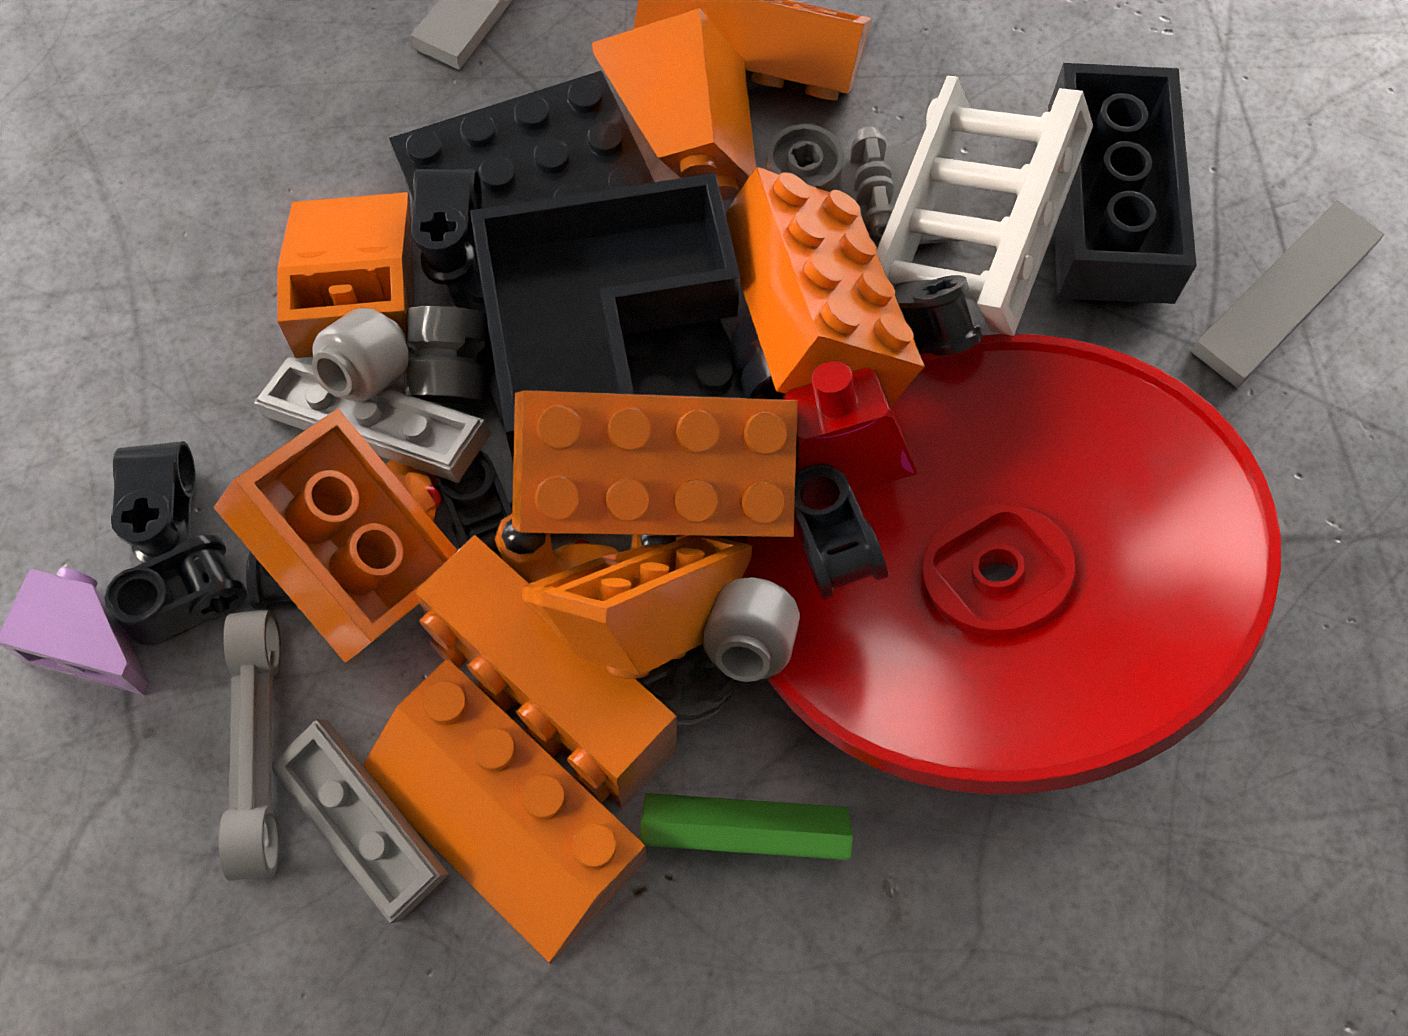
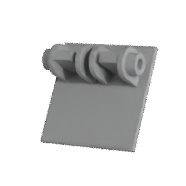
(875, 177)

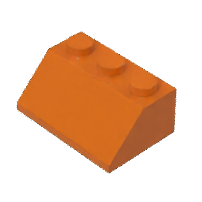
(336, 532)

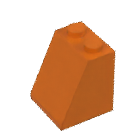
(685, 96)

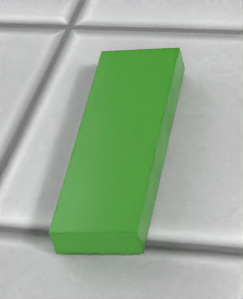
(746, 826)

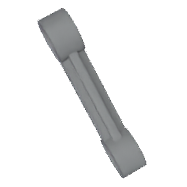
(250, 825)

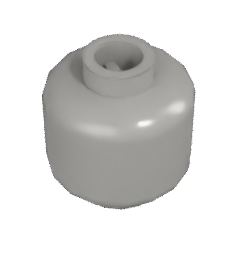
(359, 355)
(751, 629)

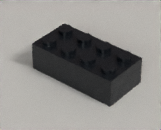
(1129, 203)

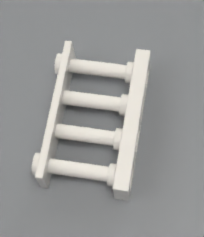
(1018, 238)

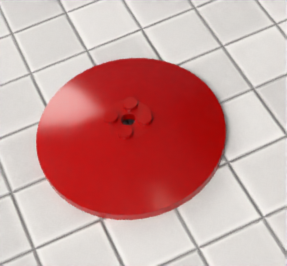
(1132, 595)

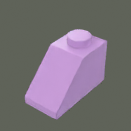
(68, 629)

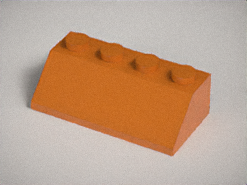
(781, 39)
(502, 810)

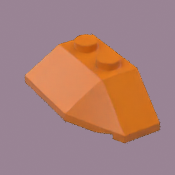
(640, 602)

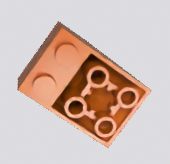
(343, 259)

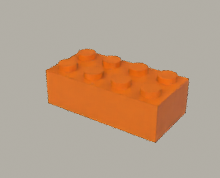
(817, 284)
(653, 464)
(600, 722)

